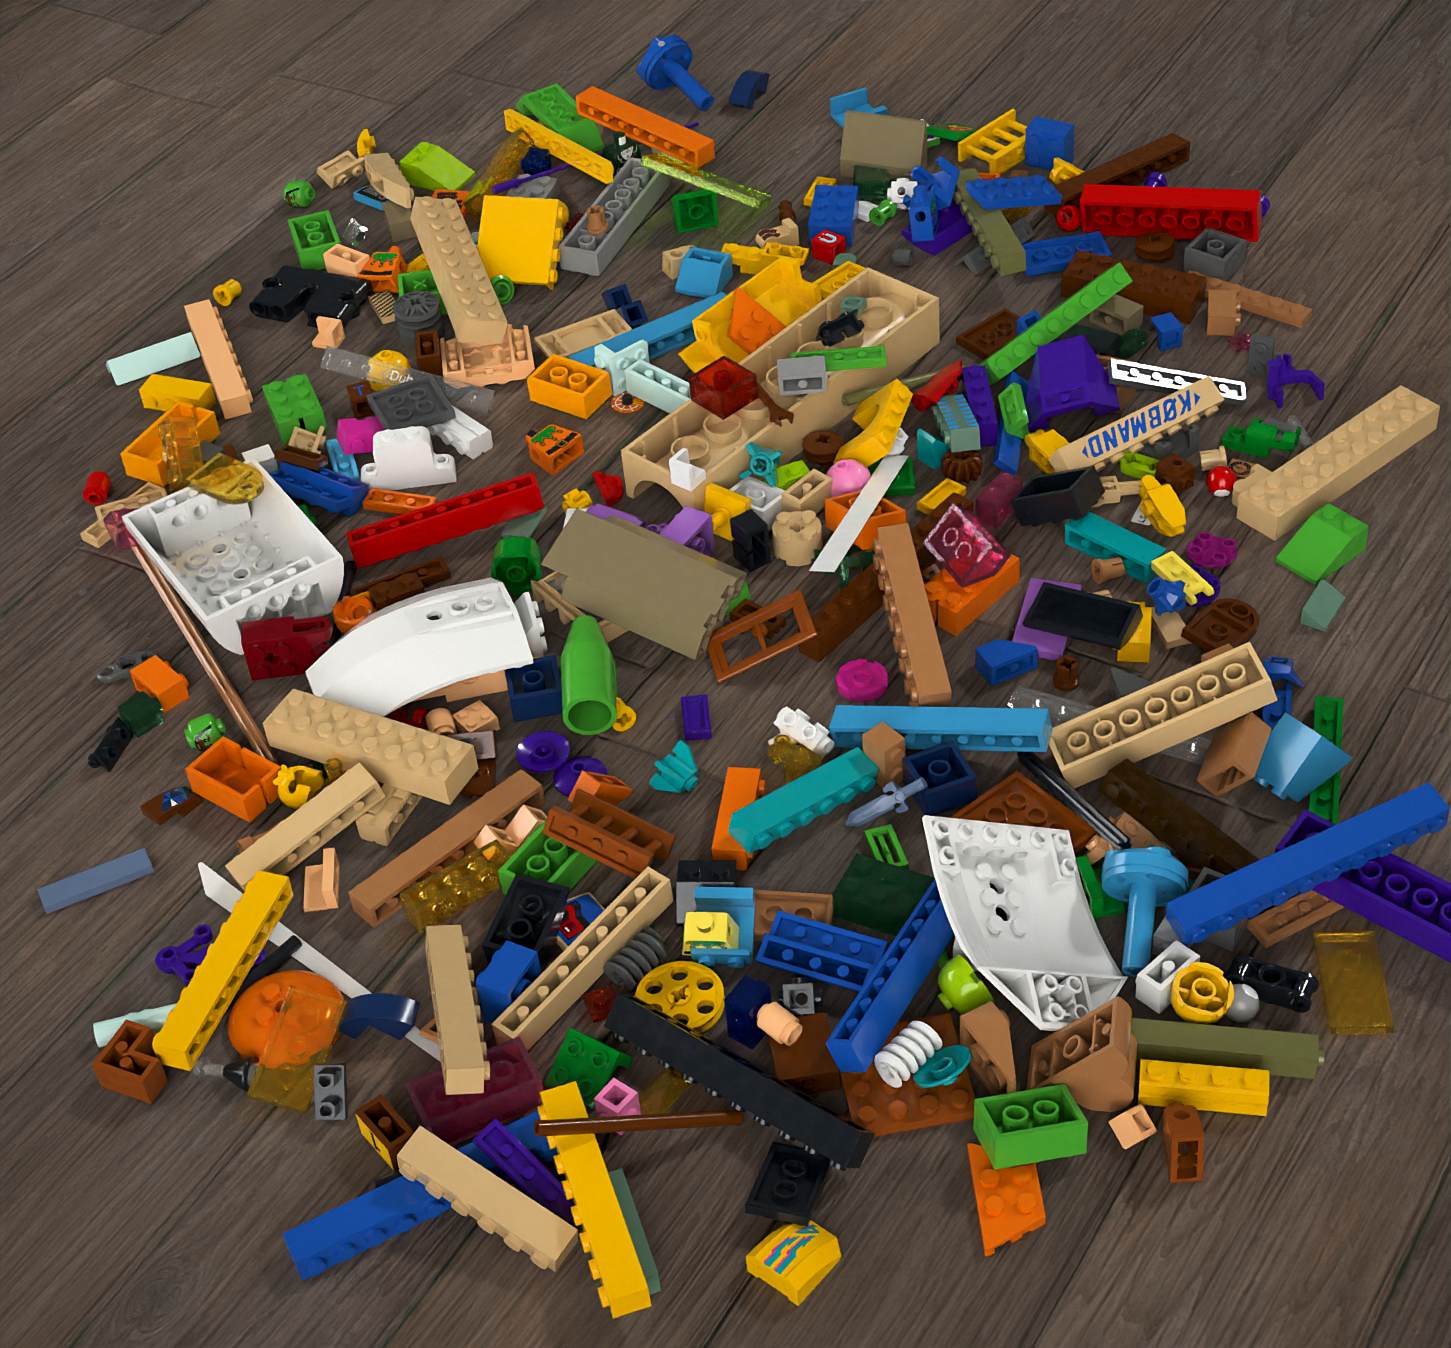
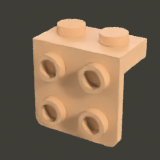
(1138, 834)

